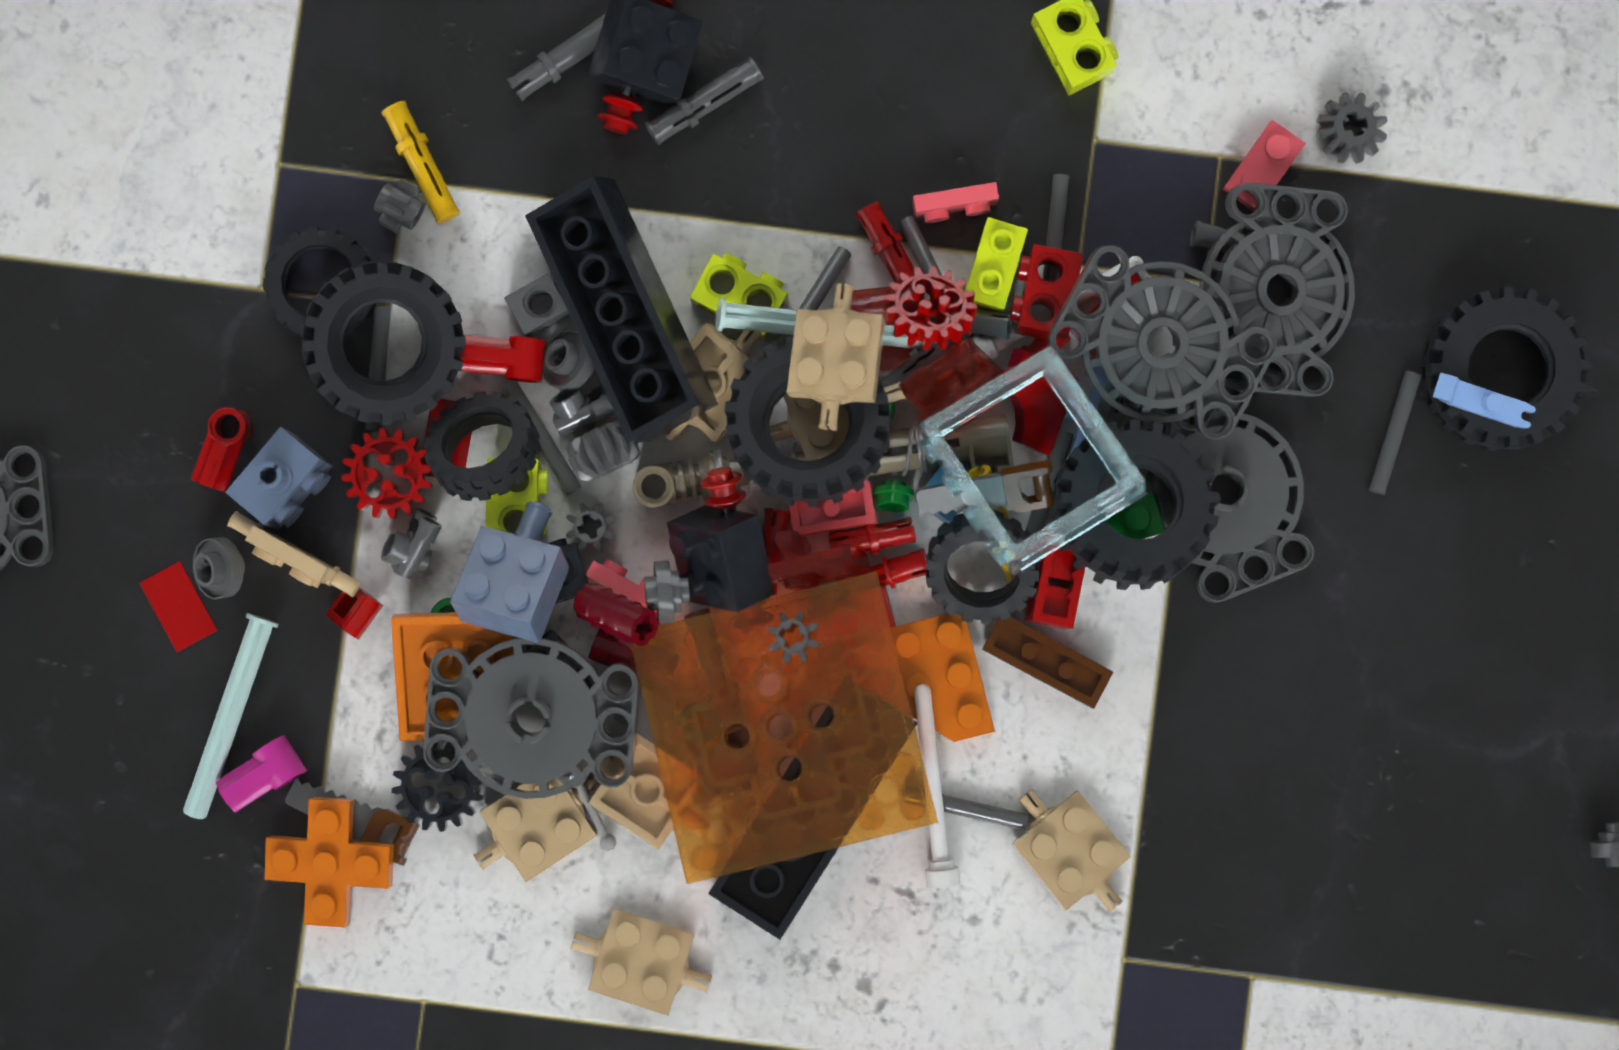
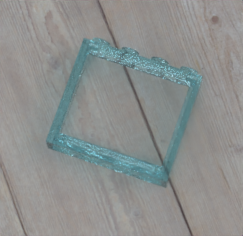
(1017, 557)

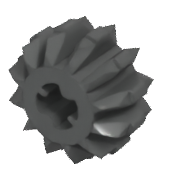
(1358, 115)
(601, 452)

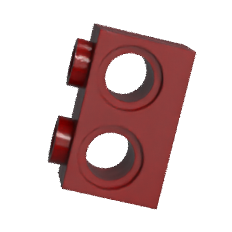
(1042, 292)
(1056, 591)

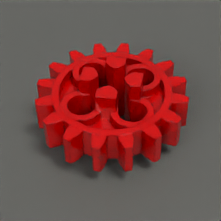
(911, 313)
(363, 477)

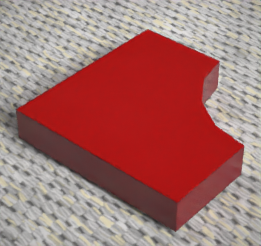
(1036, 411)

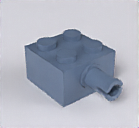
(280, 480)
(512, 578)

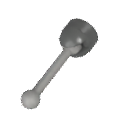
(607, 840)

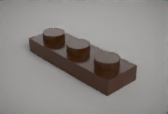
(1047, 661)

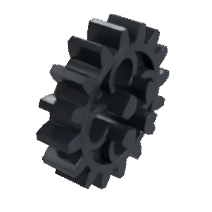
(449, 807)

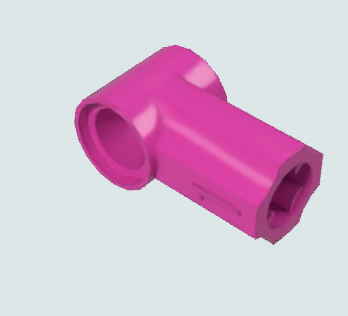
(269, 769)

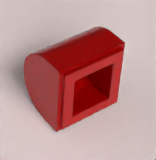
(355, 612)

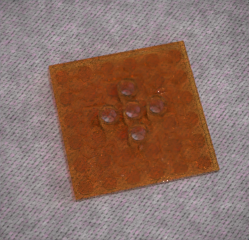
(857, 774)

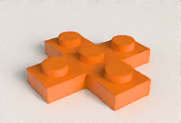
(329, 862)

